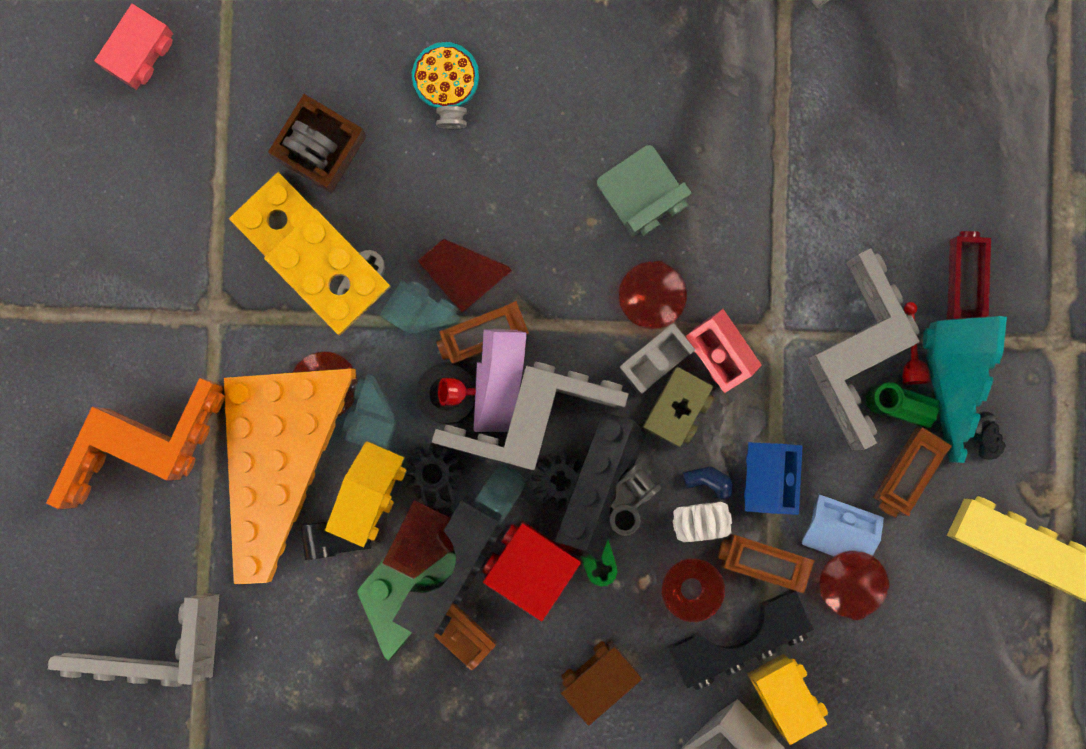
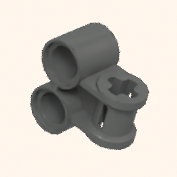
(630, 496)

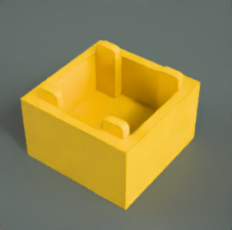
(365, 494)
(788, 698)

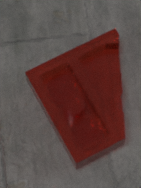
(462, 272)
(418, 541)

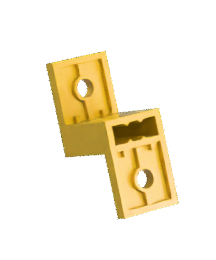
(309, 253)

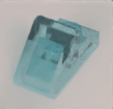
(502, 490)

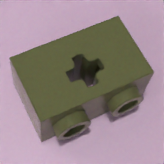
(661, 418)

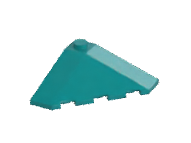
(959, 367)

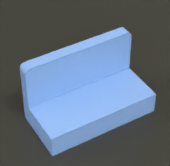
(842, 528)

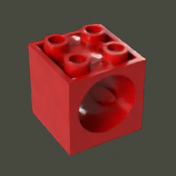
(530, 570)

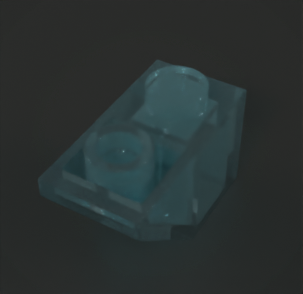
(416, 312)
(373, 415)

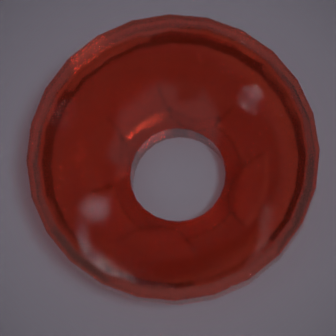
(711, 590)

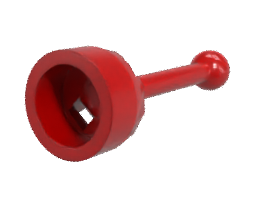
(915, 370)
(453, 391)

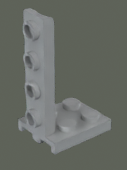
(193, 650)

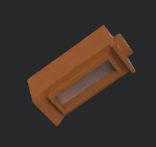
(466, 339)
(911, 472)
(765, 562)

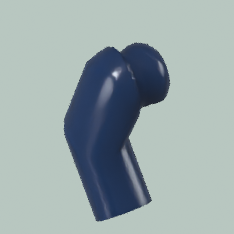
(712, 478)

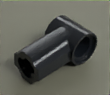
(322, 544)

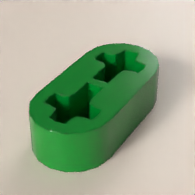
(607, 559)

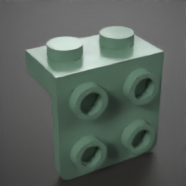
(643, 191)

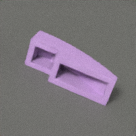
(498, 379)

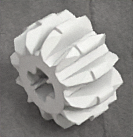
(702, 522)

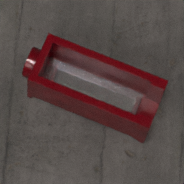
(969, 276)

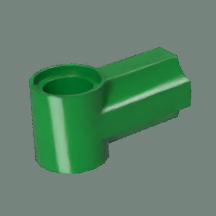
(904, 405)

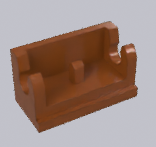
(466, 638)

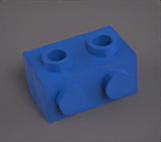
(773, 478)

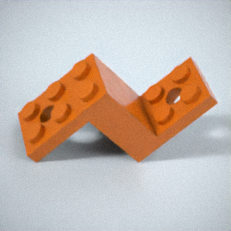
(136, 444)

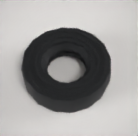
(426, 398)

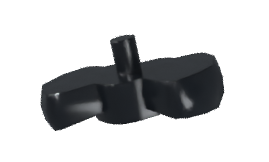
(989, 437)

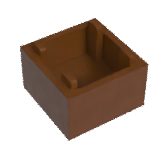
(333, 126)
(599, 681)

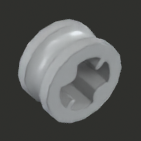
(451, 117)

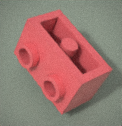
(135, 47)
(723, 351)

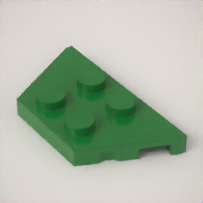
(385, 593)

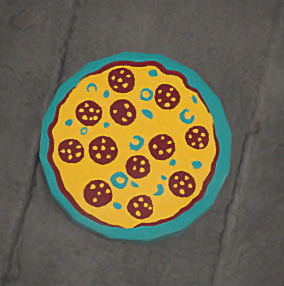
(445, 75)

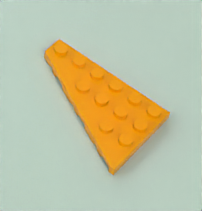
(273, 446)

